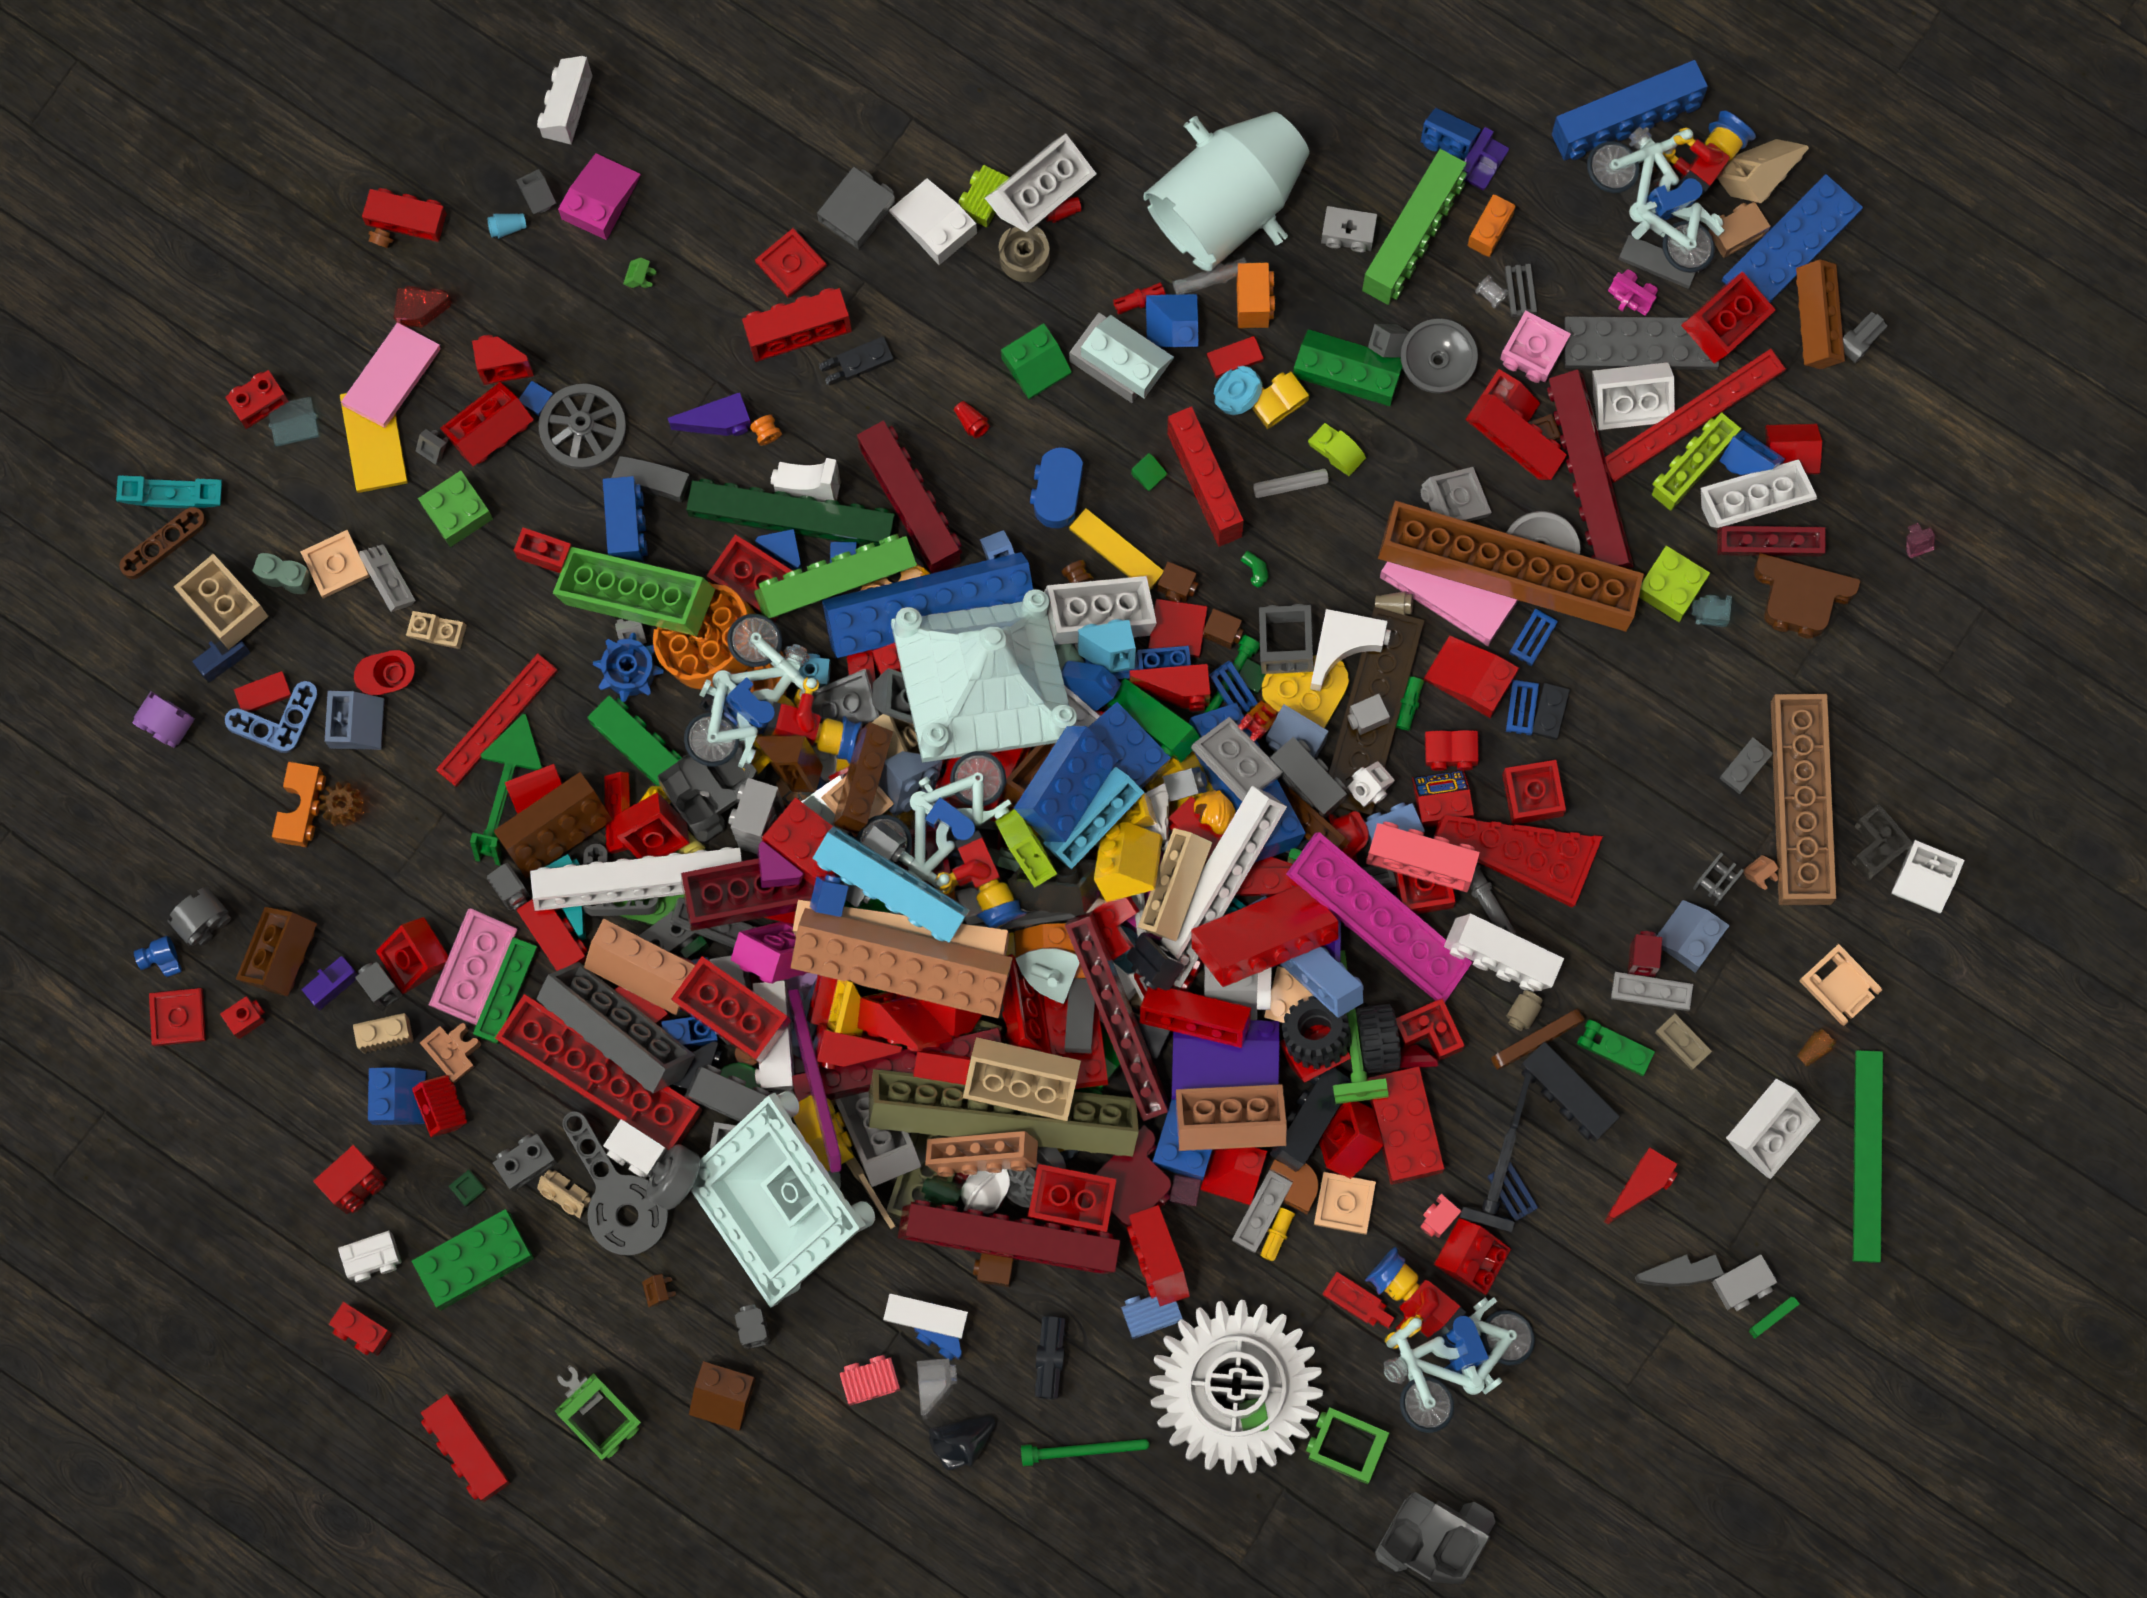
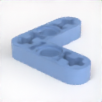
(276, 730)

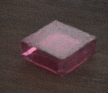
(1185, 1191)

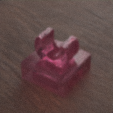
(1919, 540)

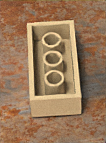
(1021, 1079)

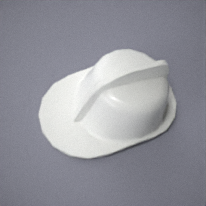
(985, 1190)

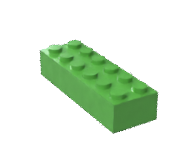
(1414, 226)
(831, 579)
(634, 591)

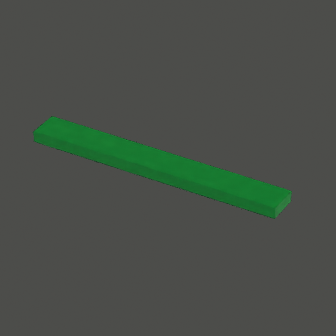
(1867, 1156)

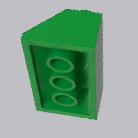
(1347, 367)

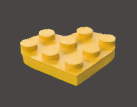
(1295, 692)

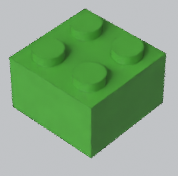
(455, 508)

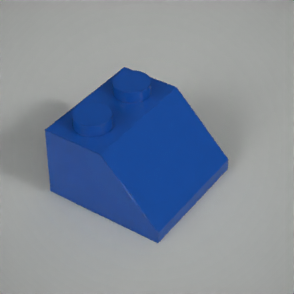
(392, 1096)

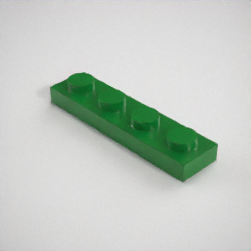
(505, 989)

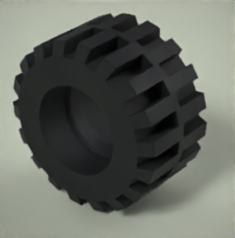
(1378, 1038)
(1315, 1051)

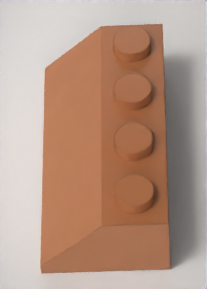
(637, 965)

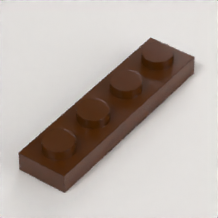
(1312, 821)

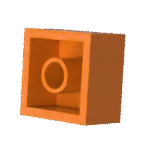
(1253, 292)

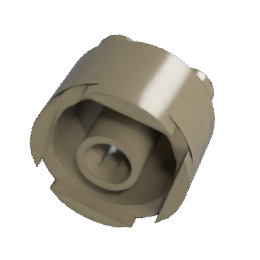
(1028, 266)

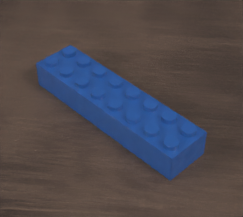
(864, 617)

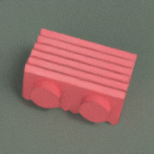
(869, 1380)

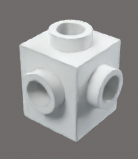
(1370, 784)

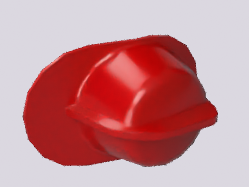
(384, 672)
(1354, 830)

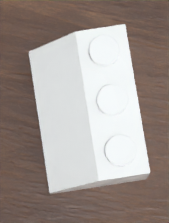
(565, 99)
(1633, 395)
(1773, 1128)

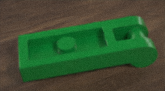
(1616, 1048)

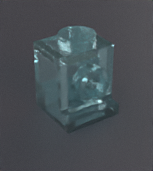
(1712, 610)

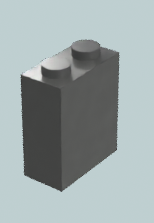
(856, 207)

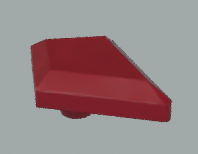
(1416, 1056)

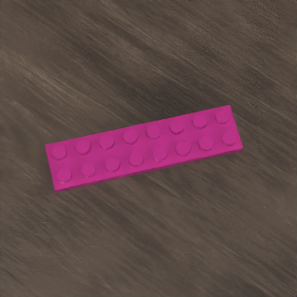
(1378, 917)

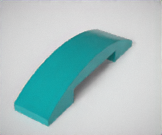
(169, 493)

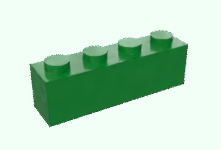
(1160, 723)
(632, 739)

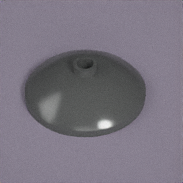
(1444, 341)

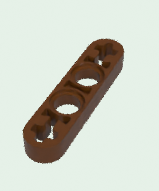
(165, 546)
(1536, 1039)

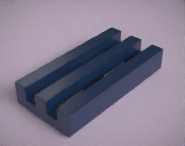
(1532, 1205)

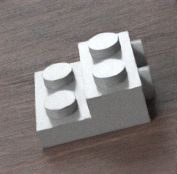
(1456, 495)

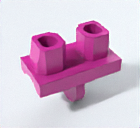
(1632, 294)

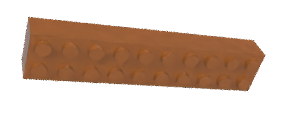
(1511, 566)

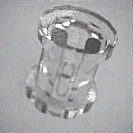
(1491, 291)

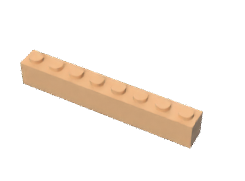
(971, 936)

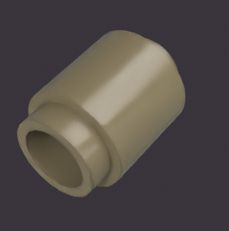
(1524, 1010)

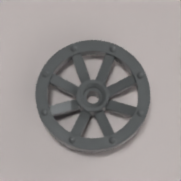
(584, 431)

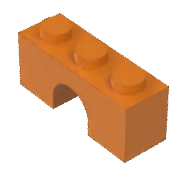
(297, 826)

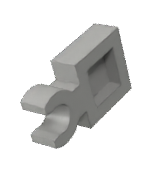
(574, 1384)

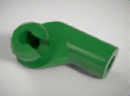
(1258, 567)

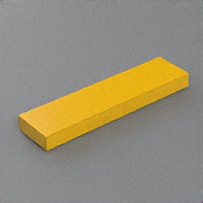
(1115, 548)

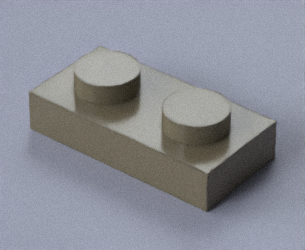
(1683, 1041)

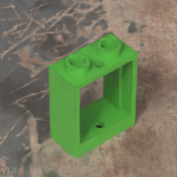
(579, 1398)
(1372, 1458)

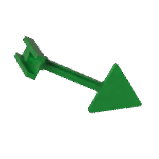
(514, 749)

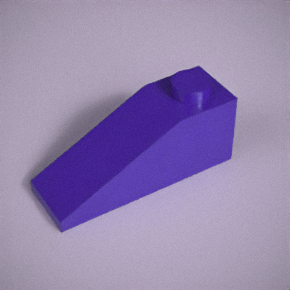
(718, 418)

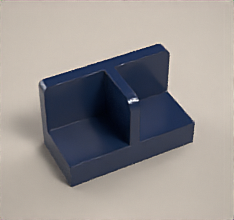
(219, 659)

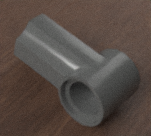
(1858, 341)

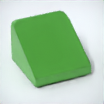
(1256, 1419)

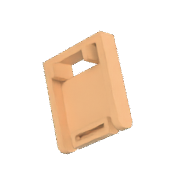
(1843, 988)

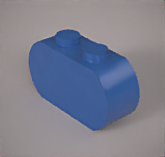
(1057, 487)

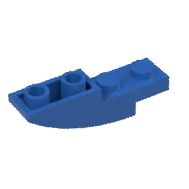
(1156, 659)

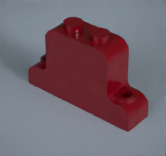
(1137, 1178)

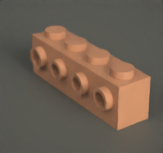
(981, 1153)

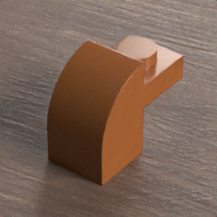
(1304, 1185)

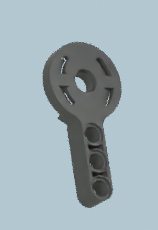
(615, 1193)

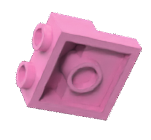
(1534, 347)

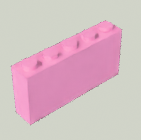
(1467, 607)

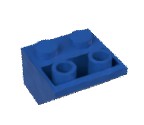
(1449, 134)

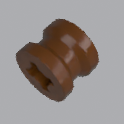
(1077, 572)

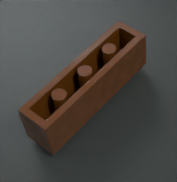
(862, 778)

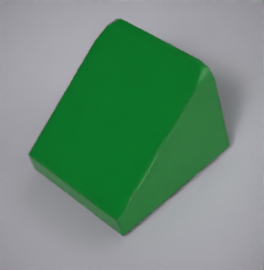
(1148, 472)

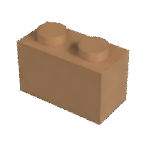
(1740, 229)

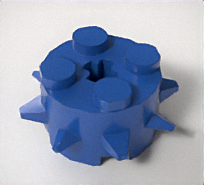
(618, 657)

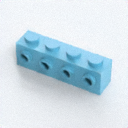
(1107, 807)

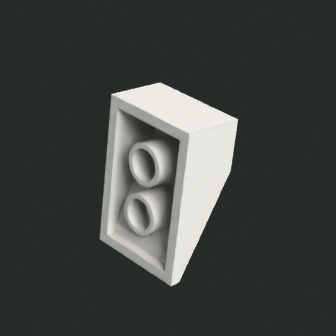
(934, 220)

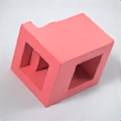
(1439, 1217)

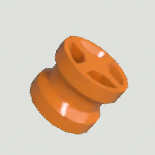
(765, 430)

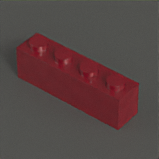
(1771, 541)

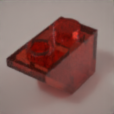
(419, 307)

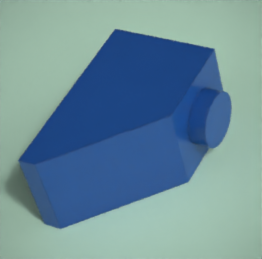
(1749, 455)
(1090, 683)

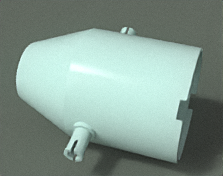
(1228, 187)

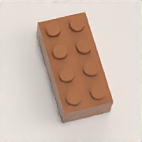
(1230, 1117)

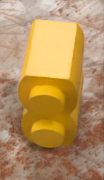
(1280, 399)

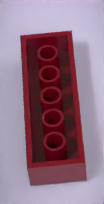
(907, 496)

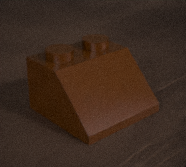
(721, 1396)

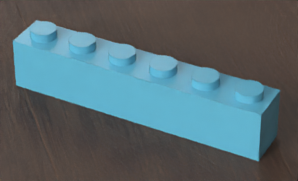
(890, 884)

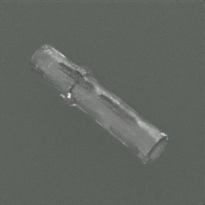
(1204, 279)

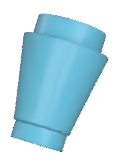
(505, 224)

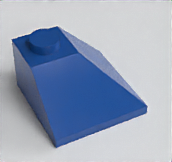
(1172, 320)

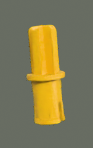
(1277, 1234)

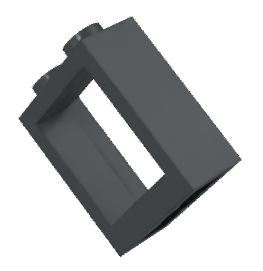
(1286, 660)

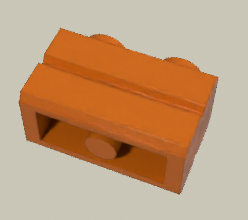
(1491, 225)

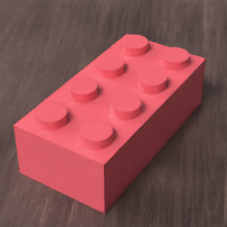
(1422, 856)

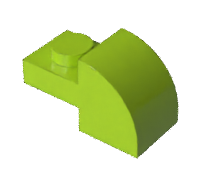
(1338, 448)

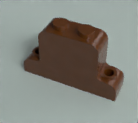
(1801, 595)

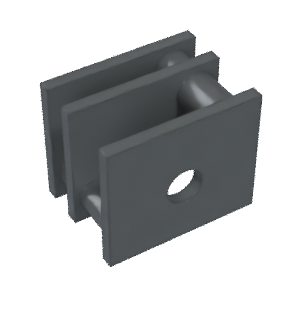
(1726, 872)

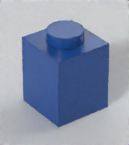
(829, 895)

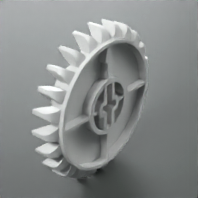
(1191, 1398)

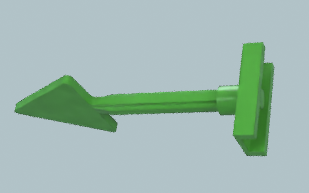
(1360, 1088)

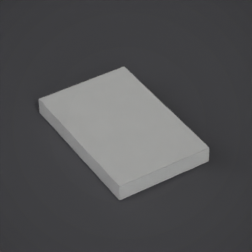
(1236, 758)

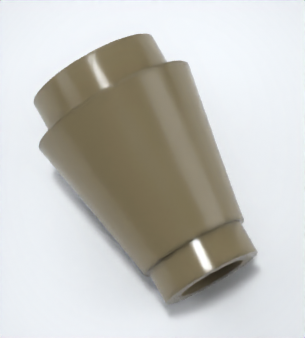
(1396, 602)

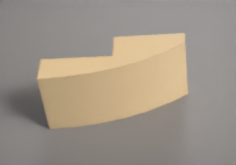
(436, 630)

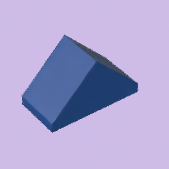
(781, 547)

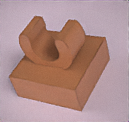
(1761, 870)

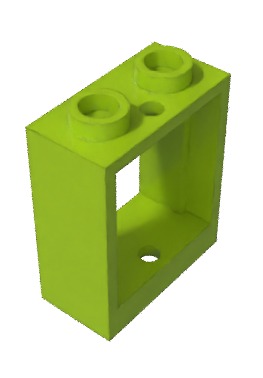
(1026, 848)

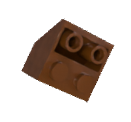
(792, 761)

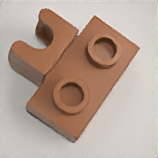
(451, 1051)

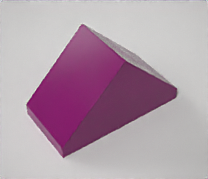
(776, 869)

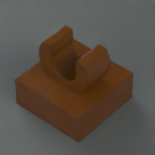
(656, 1290)

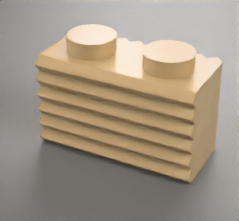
(383, 1033)

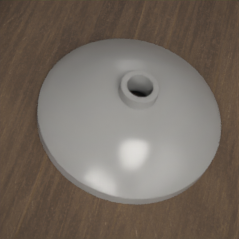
(1547, 527)

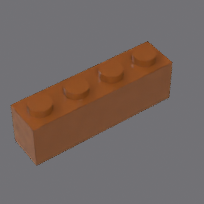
(1820, 314)

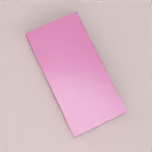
(391, 375)
(472, 966)

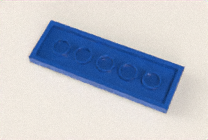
(1797, 238)

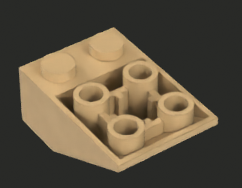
(1760, 169)

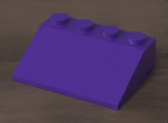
(1215, 1064)

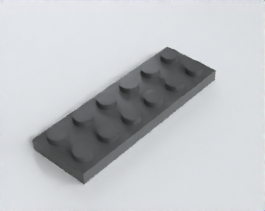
(1631, 342)

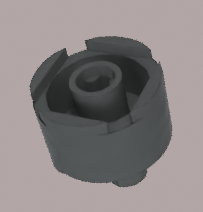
(199, 917)

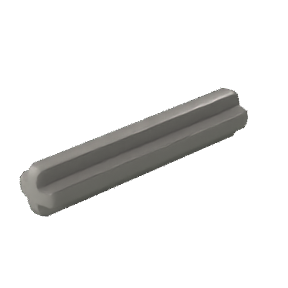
(1290, 483)

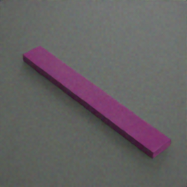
(814, 1080)

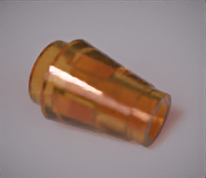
(1816, 1047)

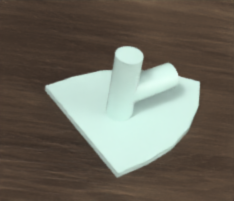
(1049, 971)

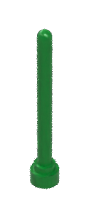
(1246, 649)
(1032, 1454)

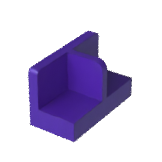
(1484, 159)
(330, 983)

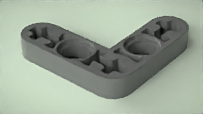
(610, 909)

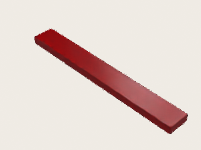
(1693, 415)

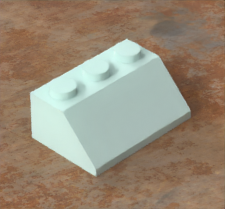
(1125, 355)

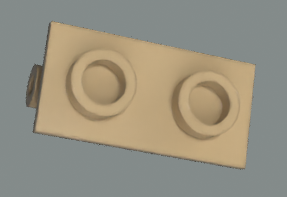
(553, 1188)

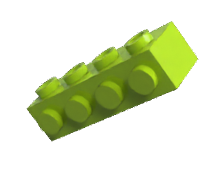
(1696, 461)

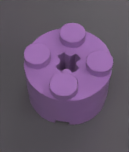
(163, 719)

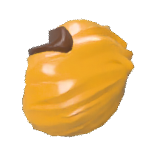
(1214, 810)

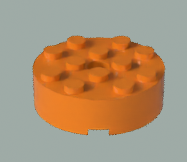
(701, 656)

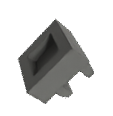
(431, 446)

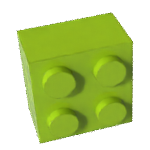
(1673, 583)

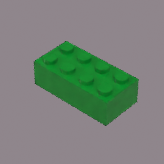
(472, 1260)

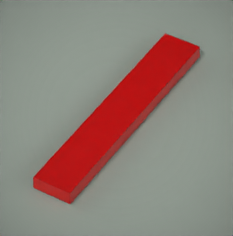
(497, 719)

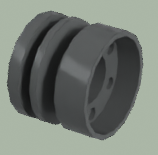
(1023, 1181)

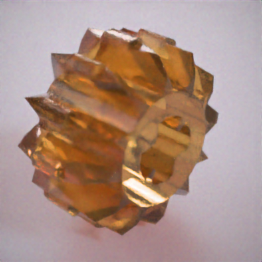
(346, 795)

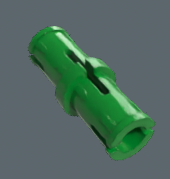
(1409, 703)

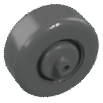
(673, 1177)

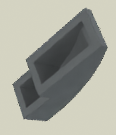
(654, 478)
(1681, 1272)

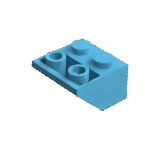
(1108, 645)

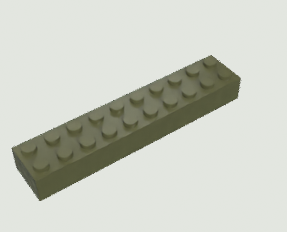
(938, 1108)

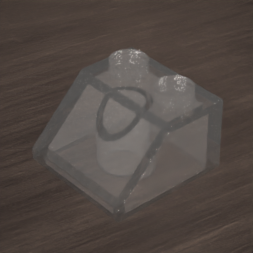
(935, 1384)

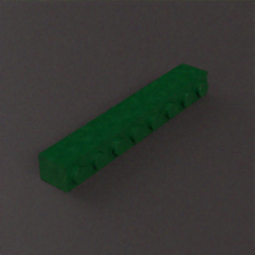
(783, 513)

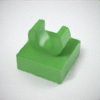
(636, 273)

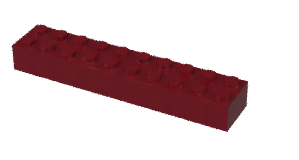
(735, 892)

